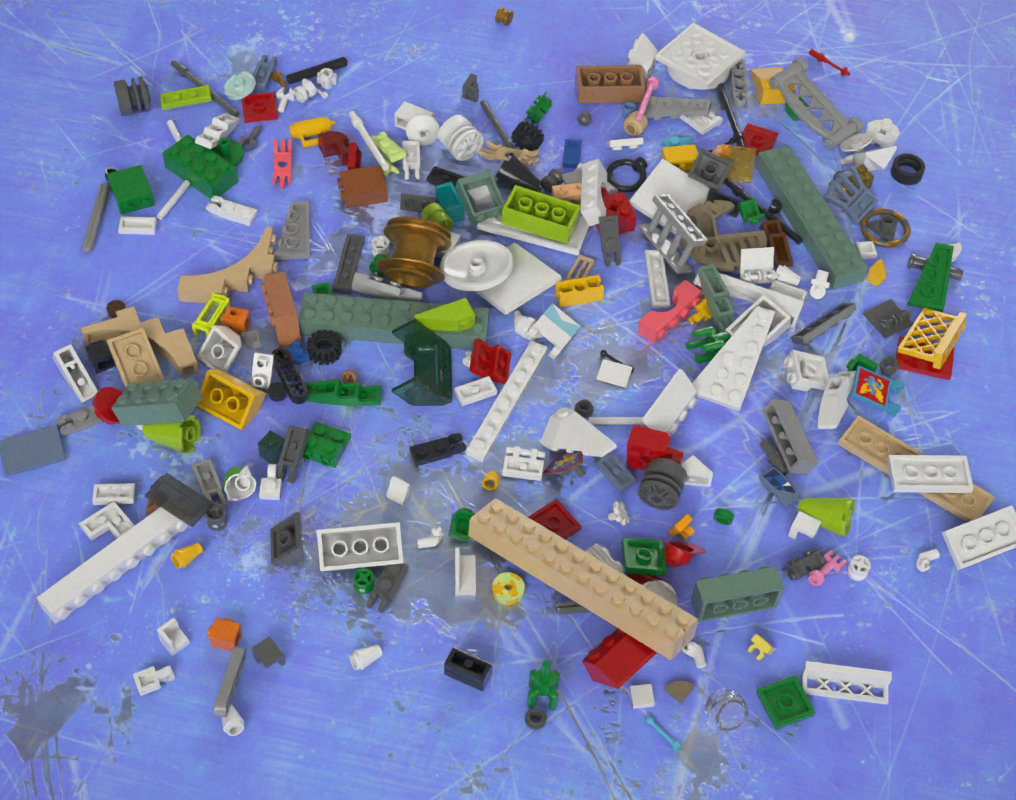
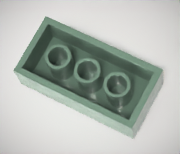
(157, 402)
(736, 593)

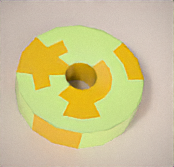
(504, 596)

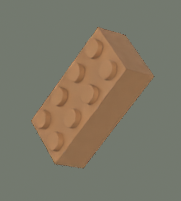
(609, 84)

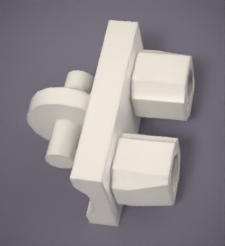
(820, 283)
(262, 370)

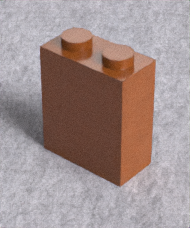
(362, 186)

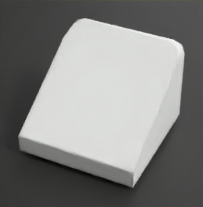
(398, 490)

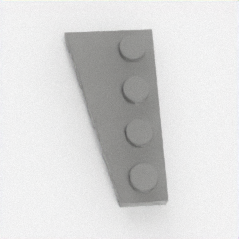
(675, 107)
(295, 233)

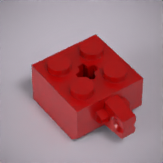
(619, 205)
(649, 444)

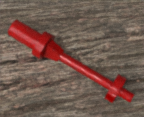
(821, 58)

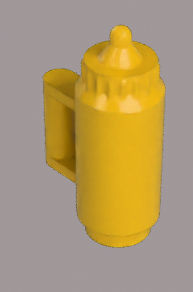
(310, 128)

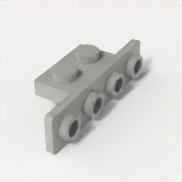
(381, 289)

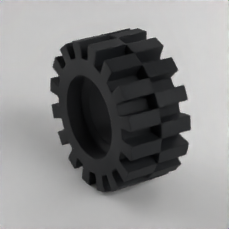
(534, 137)
(324, 339)

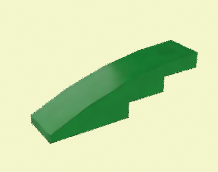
(347, 394)

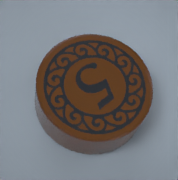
(114, 306)

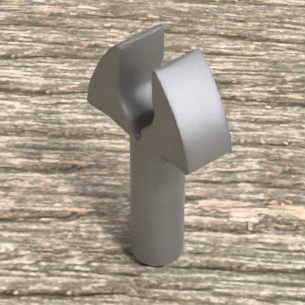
(252, 143)

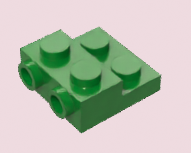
(326, 444)

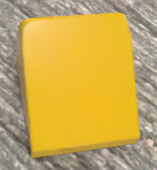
(877, 273)

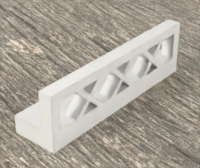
(849, 676)

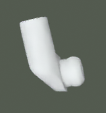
(433, 539)
(924, 559)
(695, 651)

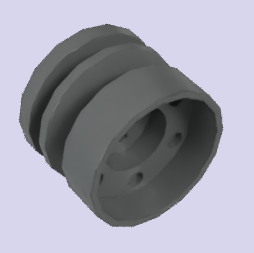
(132, 96)
(662, 484)

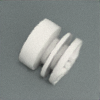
(460, 137)

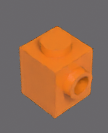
(236, 319)
(224, 634)

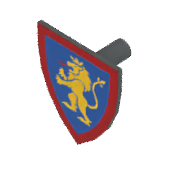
(566, 463)

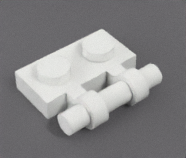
(523, 467)

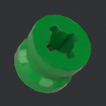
(373, 268)
(363, 575)

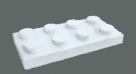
(930, 473)
(982, 537)

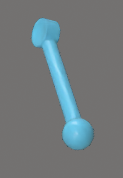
(675, 745)

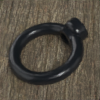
(638, 165)

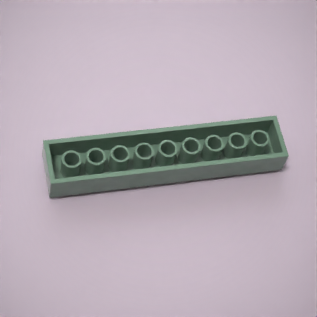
(811, 217)
(376, 318)

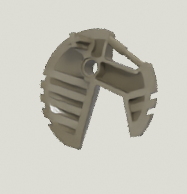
(723, 249)

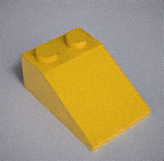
(765, 93)

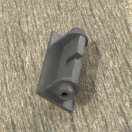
(415, 202)
(811, 559)

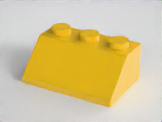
(230, 398)

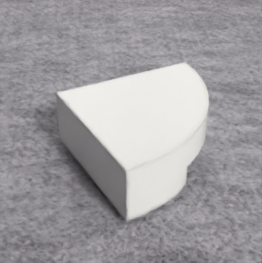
(956, 251)

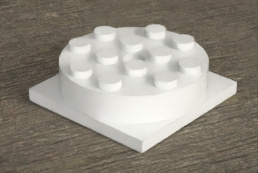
(699, 58)

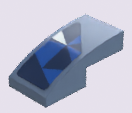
(777, 483)

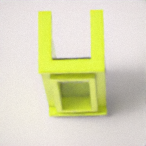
(211, 314)

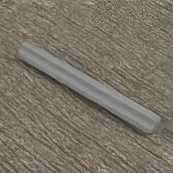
(95, 218)

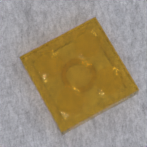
(742, 160)

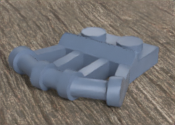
(861, 200)

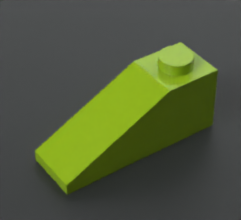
(448, 317)

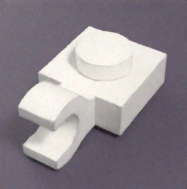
(271, 486)
(149, 679)

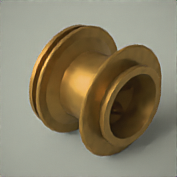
(414, 251)

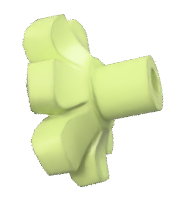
(391, 169)

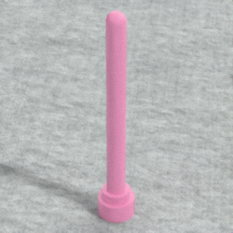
(651, 84)

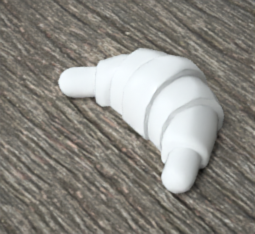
(523, 325)

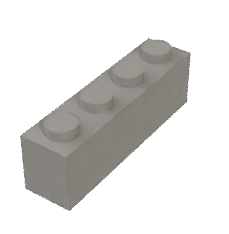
(790, 437)

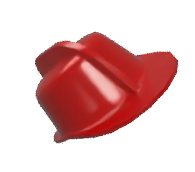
(680, 553)

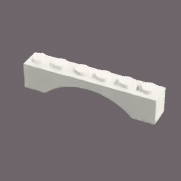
(751, 293)

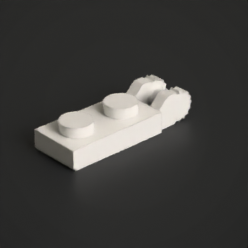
(412, 158)
(232, 210)

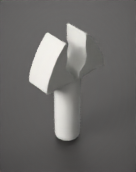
(284, 98)

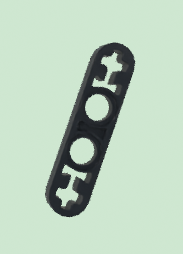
(293, 374)

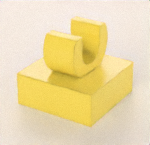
(762, 645)

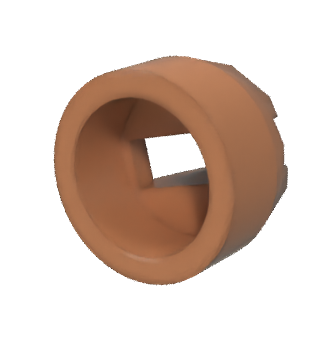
(346, 376)

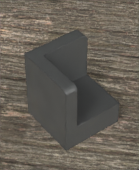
(268, 653)

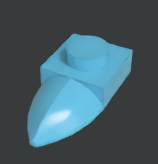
(677, 141)

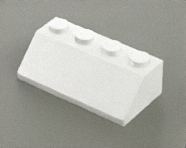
(671, 405)
(360, 546)

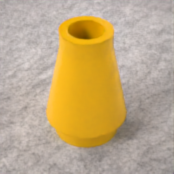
(184, 556)

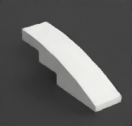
(220, 128)

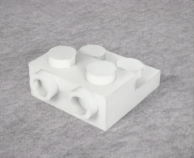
(806, 371)

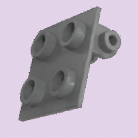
(889, 318)

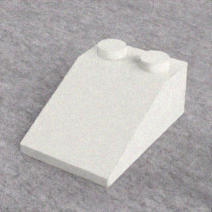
(779, 324)

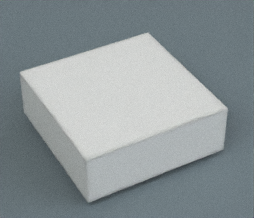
(866, 249)
(642, 696)

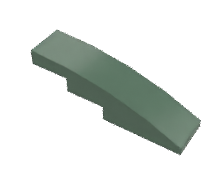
(716, 296)

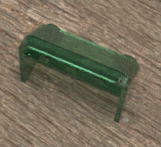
(431, 366)

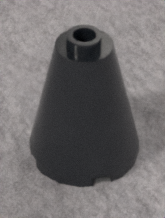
(516, 173)

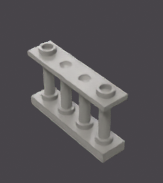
(683, 224)

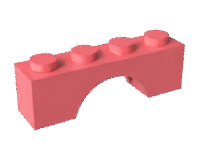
(657, 324)

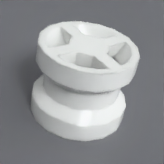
(380, 245)
(858, 568)

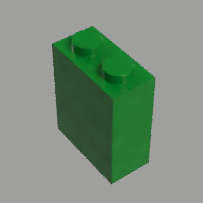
(130, 189)

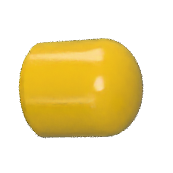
(493, 476)

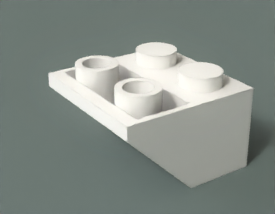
(643, 54)

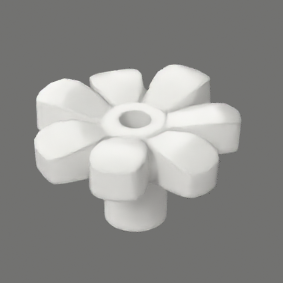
(619, 514)

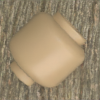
(633, 126)

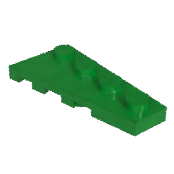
(933, 282)

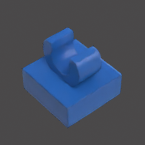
(298, 353)

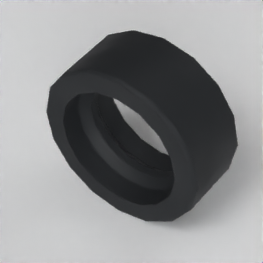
(905, 177)

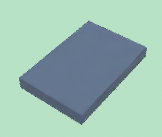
(31, 451)

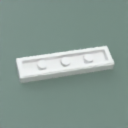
(657, 280)

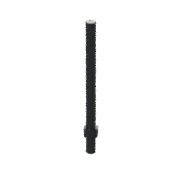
(737, 135)
(739, 192)

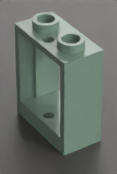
(475, 181)

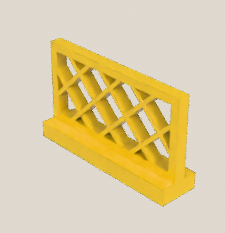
(946, 340)

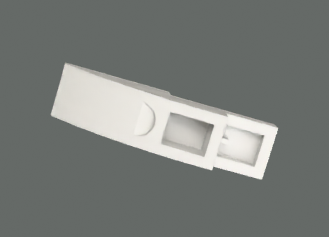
(834, 400)

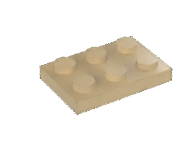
(134, 357)

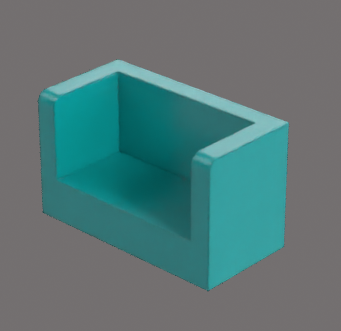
(450, 201)

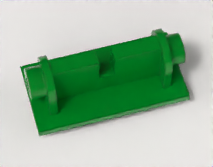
(535, 112)

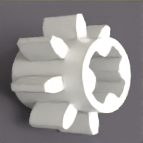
(326, 78)

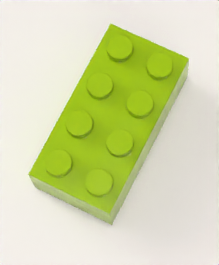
(541, 214)

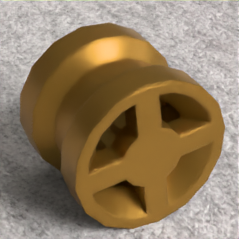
(504, 16)

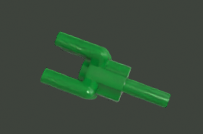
(712, 343)
(544, 684)

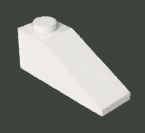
(74, 373)

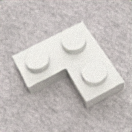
(106, 519)

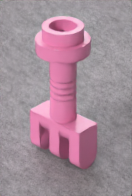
(816, 577)

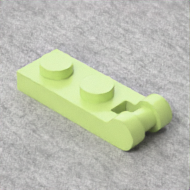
(388, 148)

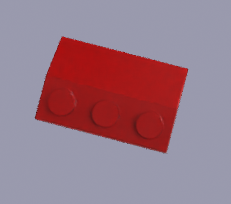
(617, 659)

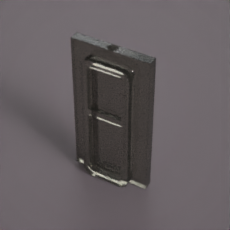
(178, 499)

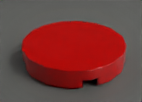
(103, 403)

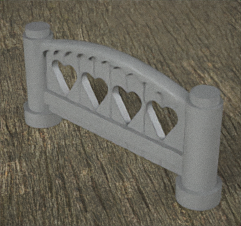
(841, 126)

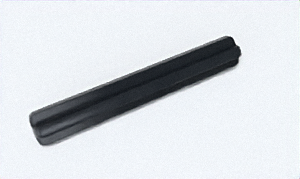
(312, 71)

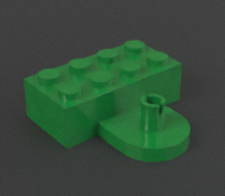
(206, 169)

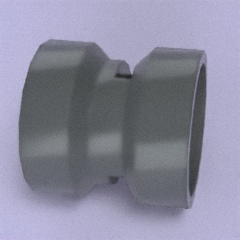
(554, 178)
(216, 517)

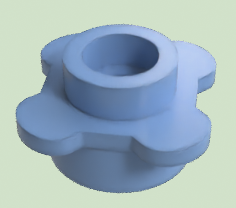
(627, 108)

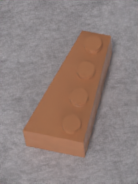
(281, 308)

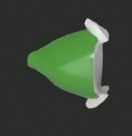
(238, 483)

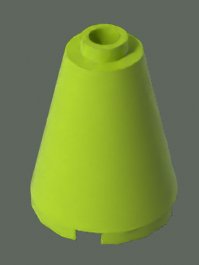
(175, 435)
(832, 512)

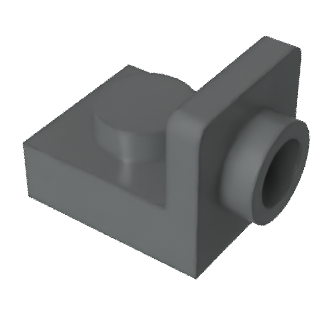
(470, 88)

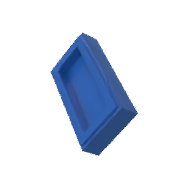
(572, 153)

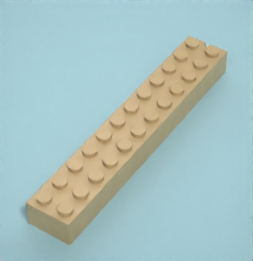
(584, 578)

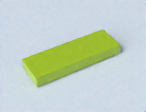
(185, 97)

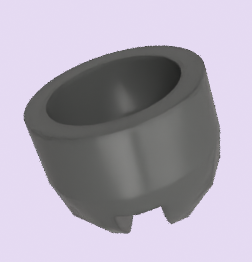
(584, 118)

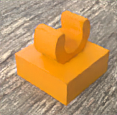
(682, 528)

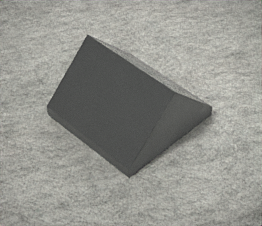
(710, 169)
(287, 541)

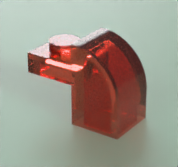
(334, 143)

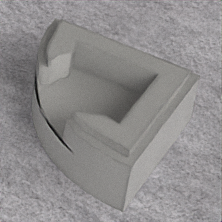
(251, 339)

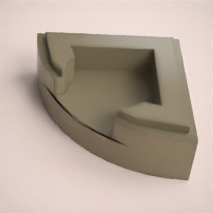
(679, 690)

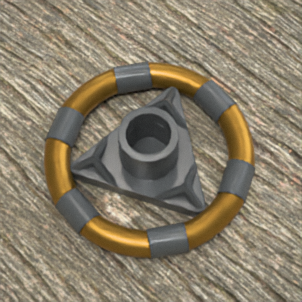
(885, 227)

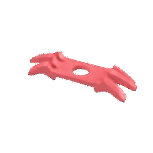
(282, 156)

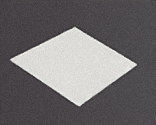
(614, 373)

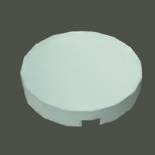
(239, 86)

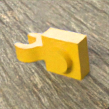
(702, 312)

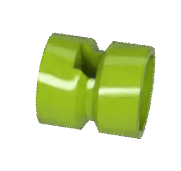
(436, 213)

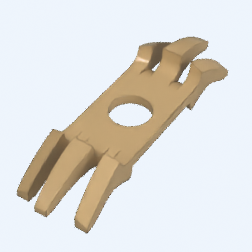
(498, 153)

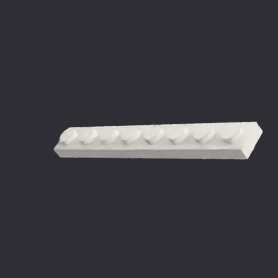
(506, 401)

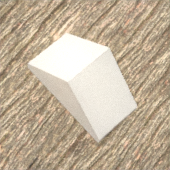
(697, 472)

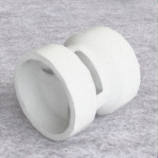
(304, 91)

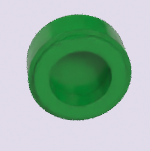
(723, 516)

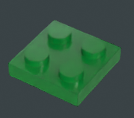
(643, 556)
(785, 702)

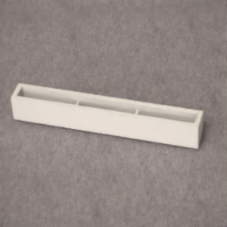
(109, 564)

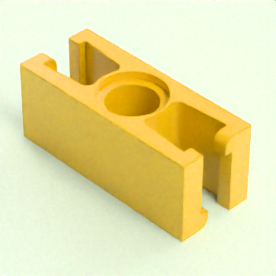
(579, 291)

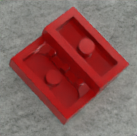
(490, 361)

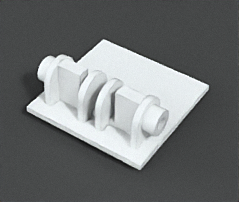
(757, 265)

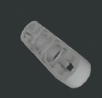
(736, 82)
(230, 682)

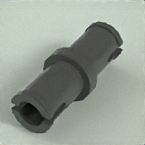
(774, 456)

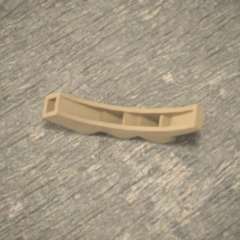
(233, 278)
(171, 345)

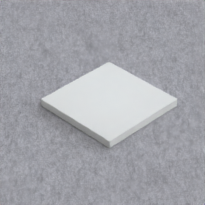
(670, 180)
(525, 282)

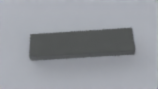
(348, 263)

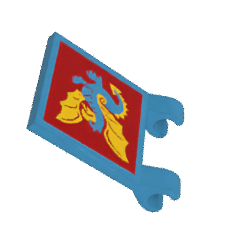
(876, 389)

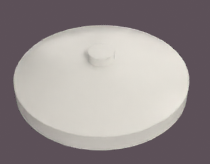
(476, 265)

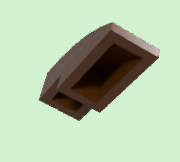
(778, 240)

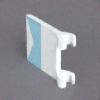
(555, 327)

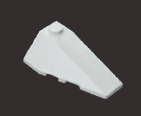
(574, 433)

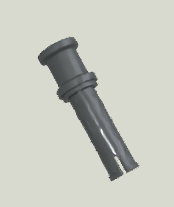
(919, 263)

